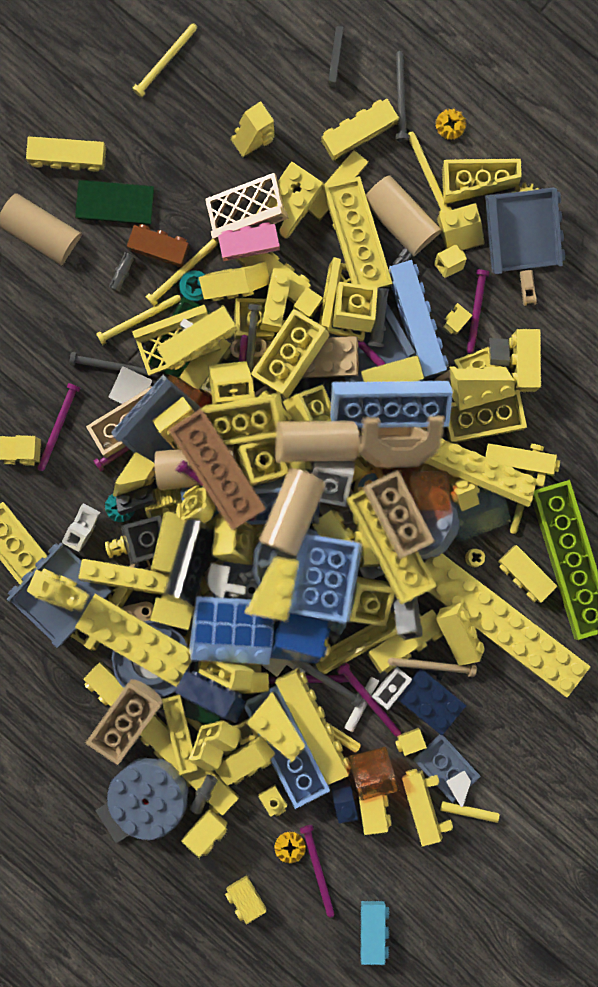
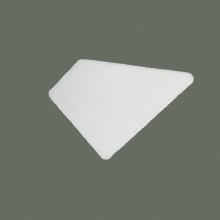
(459, 786)

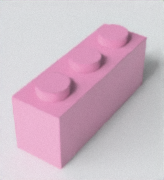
(248, 241)

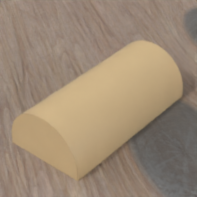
(402, 215)
(38, 228)
(102, 427)
(316, 441)
(165, 467)
(292, 511)
(398, 514)
(125, 721)

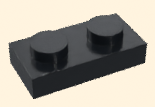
(136, 500)

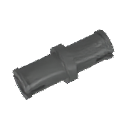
(122, 271)
(203, 794)

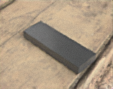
(335, 57)

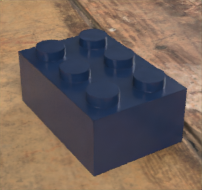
(211, 695)
(431, 701)

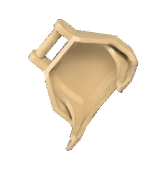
(400, 444)

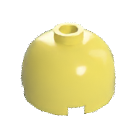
(196, 505)

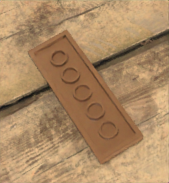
(216, 469)

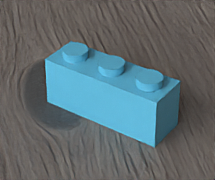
(374, 932)

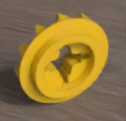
(446, 131)
(296, 840)

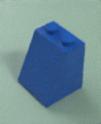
(300, 638)

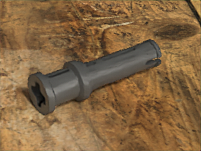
(378, 329)

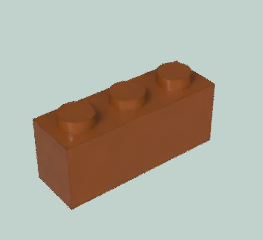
(158, 245)

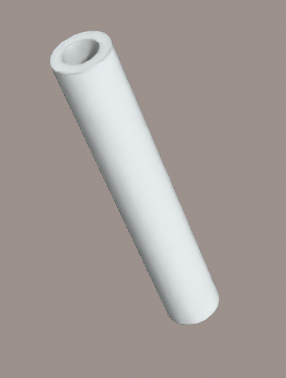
(358, 711)

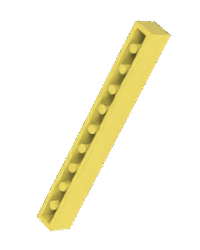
(157, 735)

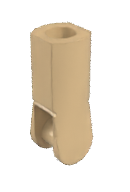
(527, 284)

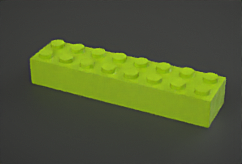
(569, 555)

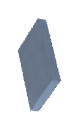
(445, 761)

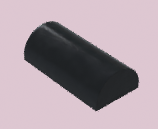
(189, 563)

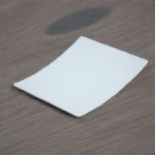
(128, 385)

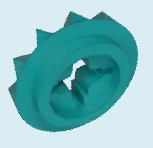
(186, 290)
(113, 513)

